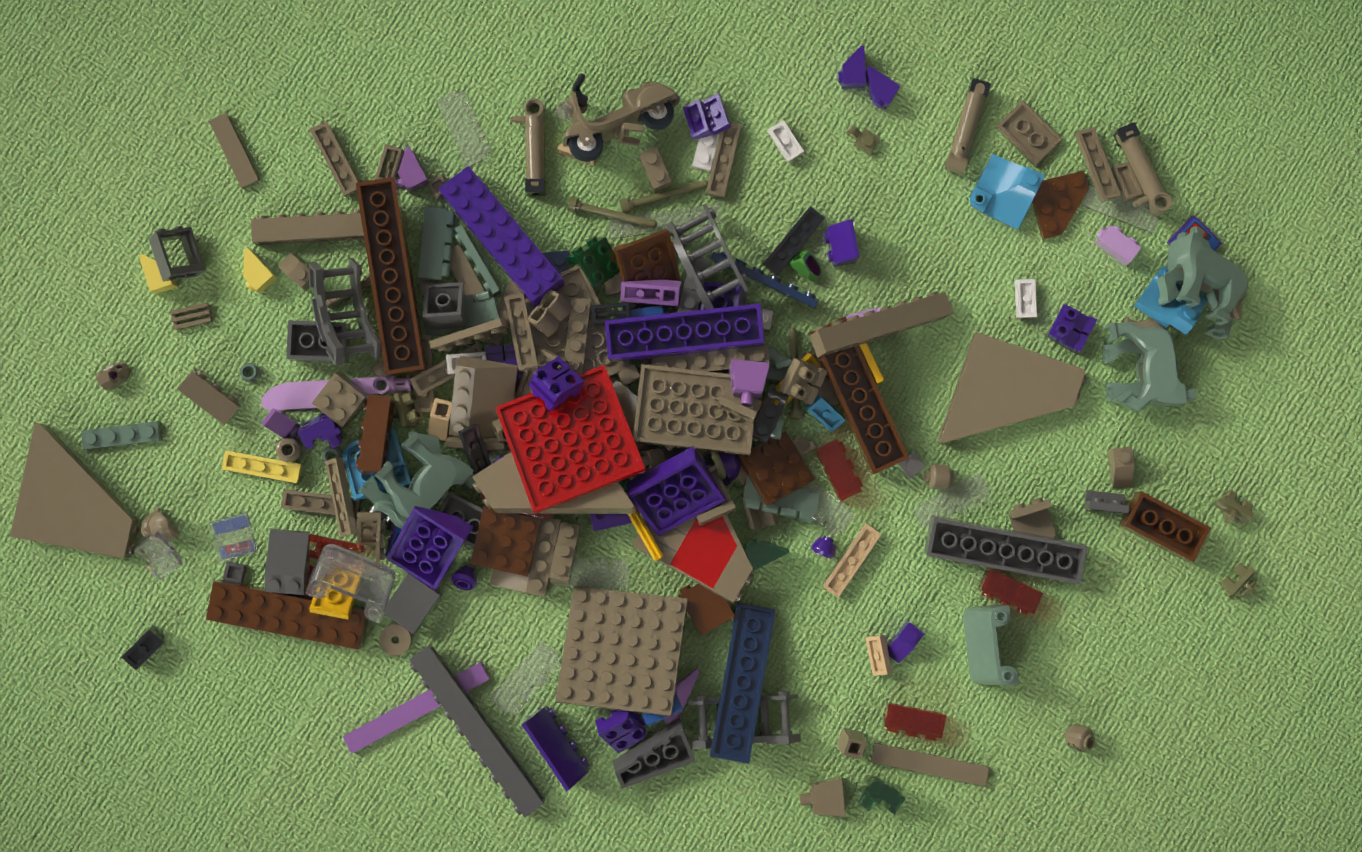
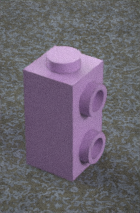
(1117, 244)

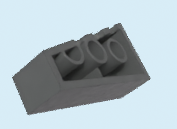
(655, 755)

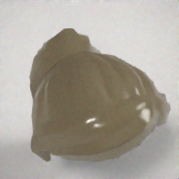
(158, 522)

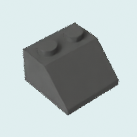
(445, 306)

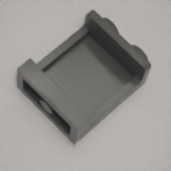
(411, 603)

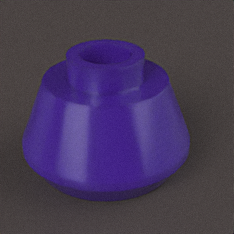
(824, 547)
(465, 578)

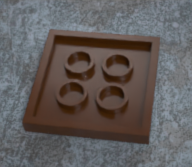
(648, 259)
(776, 469)
(505, 542)

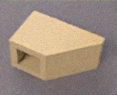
(440, 419)

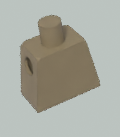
(825, 797)

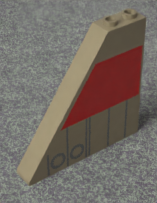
(705, 555)

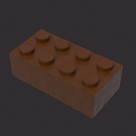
(1164, 526)

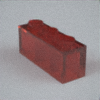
(839, 470)
(1009, 592)
(914, 721)

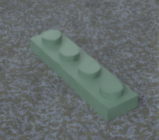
(480, 267)
(121, 435)

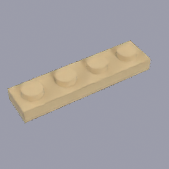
(851, 560)

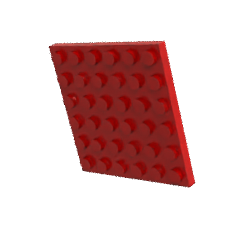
(572, 447)

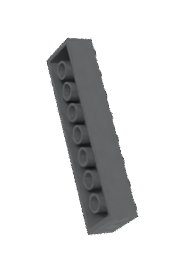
(1005, 549)

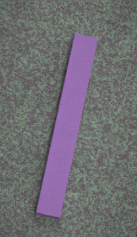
(409, 711)

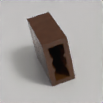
(705, 608)

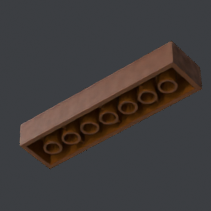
(864, 408)
(283, 614)

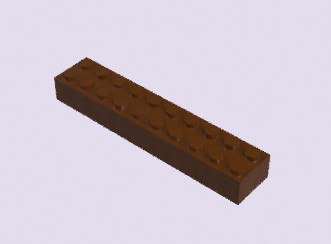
(391, 276)

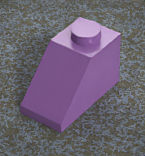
(411, 173)
(281, 424)

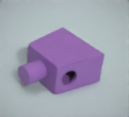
(748, 380)

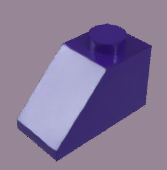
(853, 71)
(880, 88)
(904, 641)

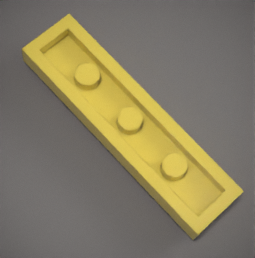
(261, 466)

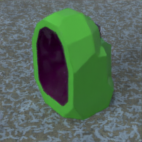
(807, 266)

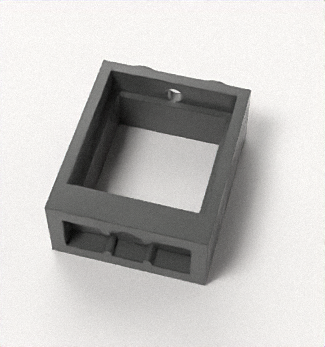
(191, 250)

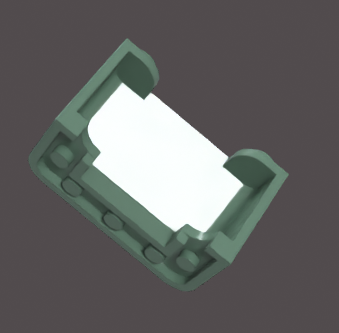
(982, 645)

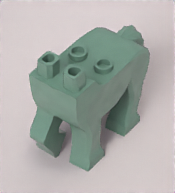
(427, 485)

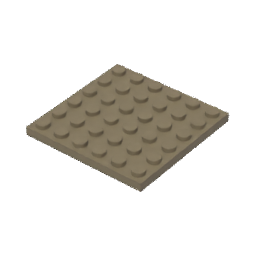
(622, 651)

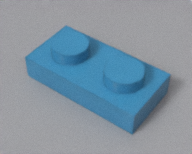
(825, 413)

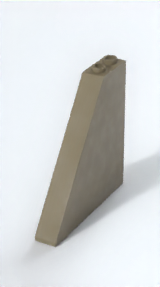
(1007, 386)
(506, 494)
(68, 504)

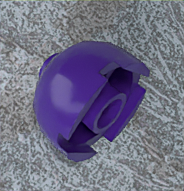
(730, 463)

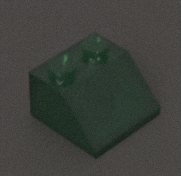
(762, 553)

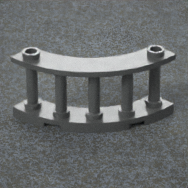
(689, 258)
(324, 317)
(786, 736)

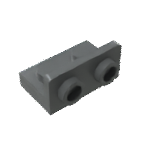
(1105, 502)

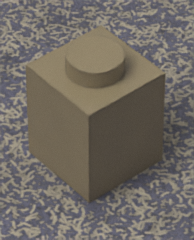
(851, 743)

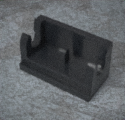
(143, 648)

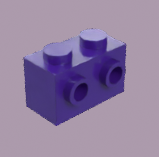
(606, 521)

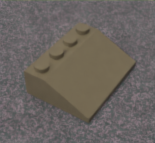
(477, 391)
(538, 576)

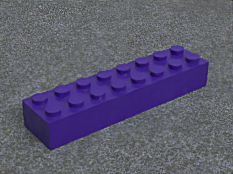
(501, 236)
(684, 333)

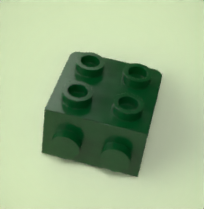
(595, 260)

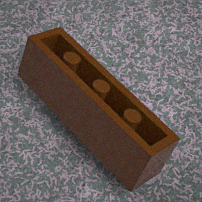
(376, 434)

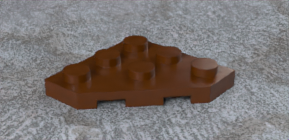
(1058, 201)

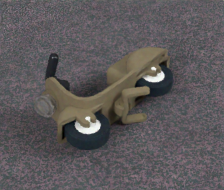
(646, 105)

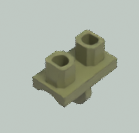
(405, 410)
(1232, 510)
(1233, 587)

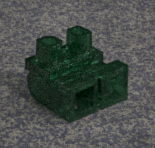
(878, 790)

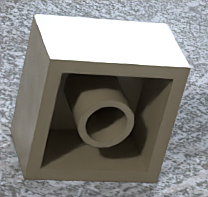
(340, 399)

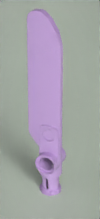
(301, 394)

